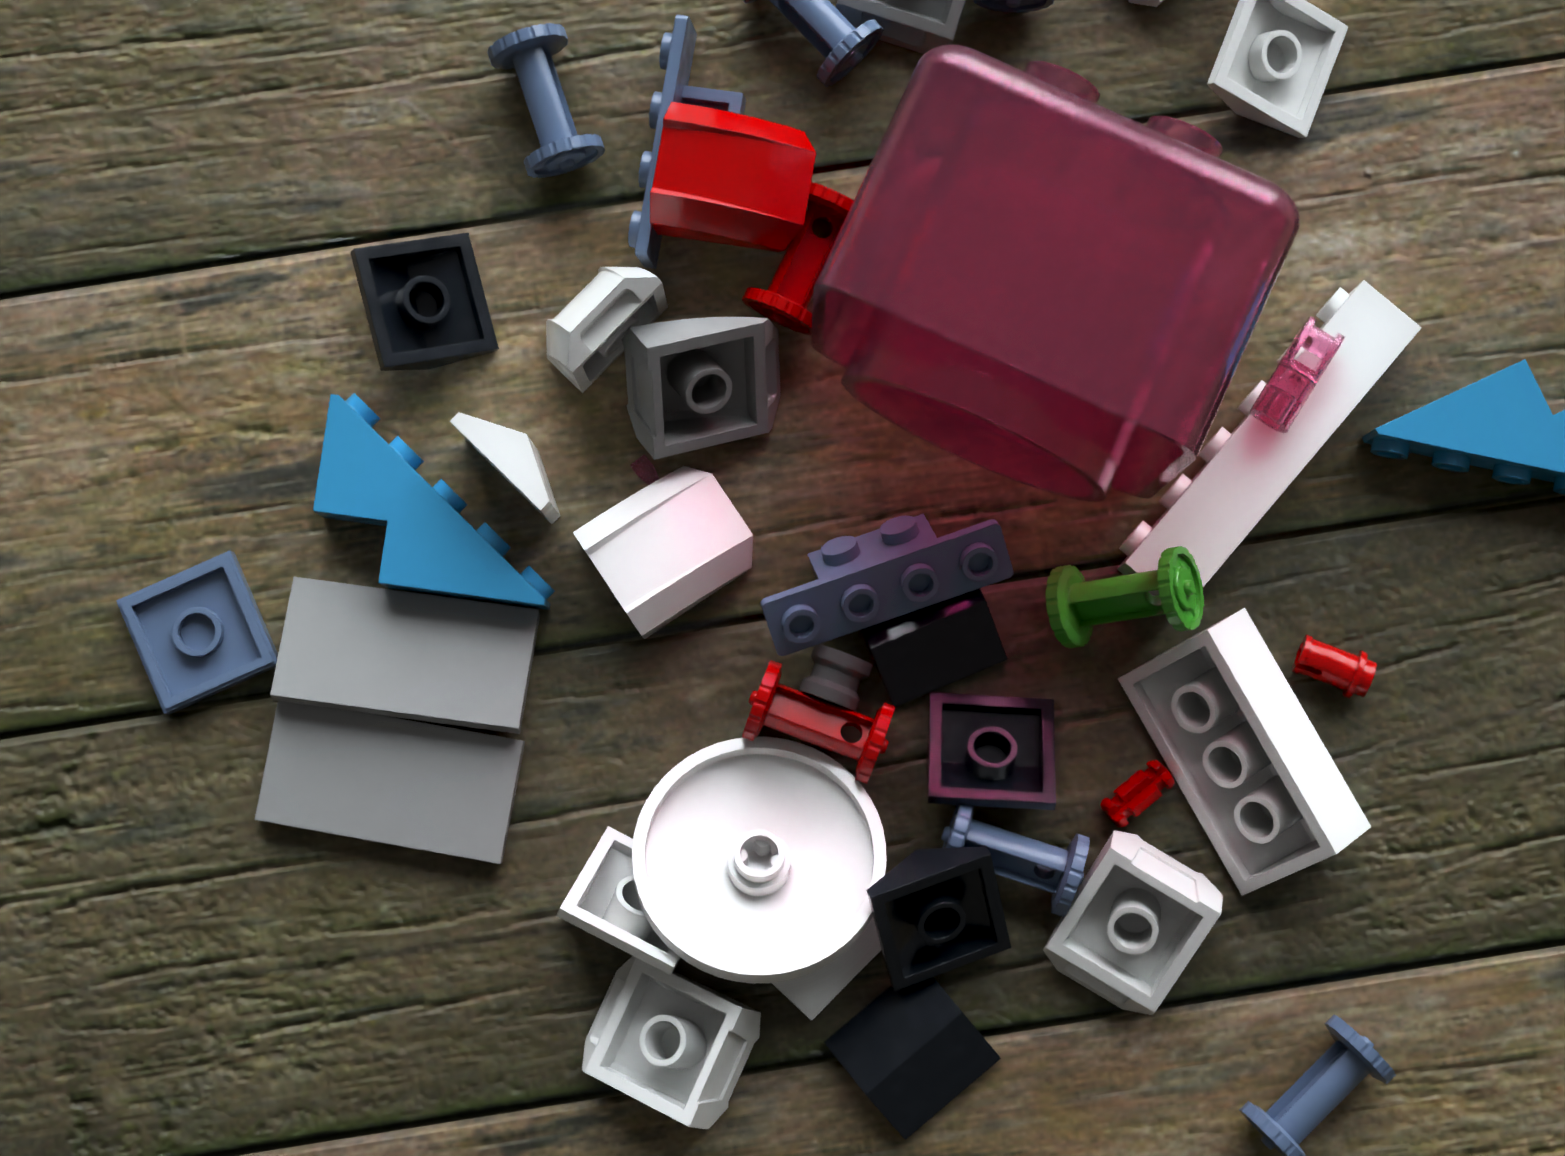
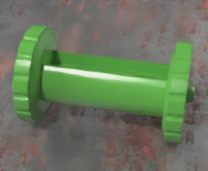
(1078, 605)

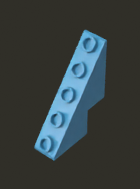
(1488, 425)
(426, 538)

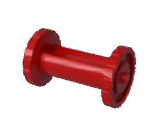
(794, 280)
(817, 721)

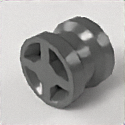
(835, 677)

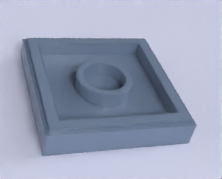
(198, 632)

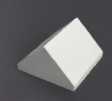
(608, 906)

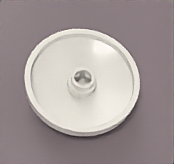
(758, 859)

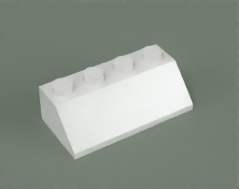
(1245, 753)

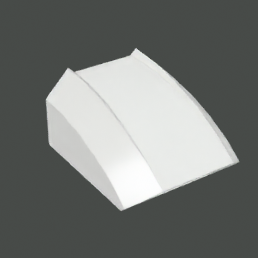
(592, 326)
(668, 547)
(1134, 924)
(670, 1043)

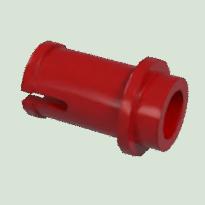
(1335, 666)

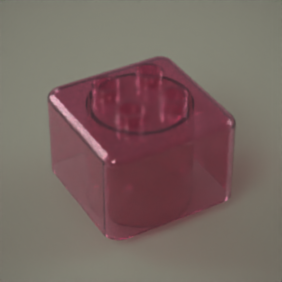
(1048, 277)

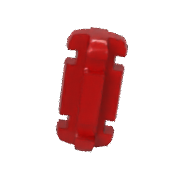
(1137, 793)

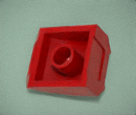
(730, 178)

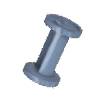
(830, 35)
(531, 55)
(1019, 856)
(1318, 1090)

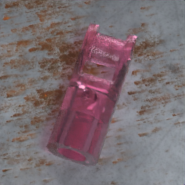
(1293, 381)

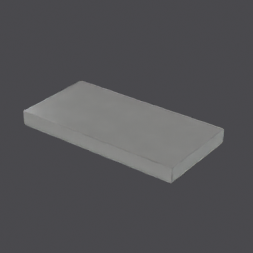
(405, 655)
(390, 781)

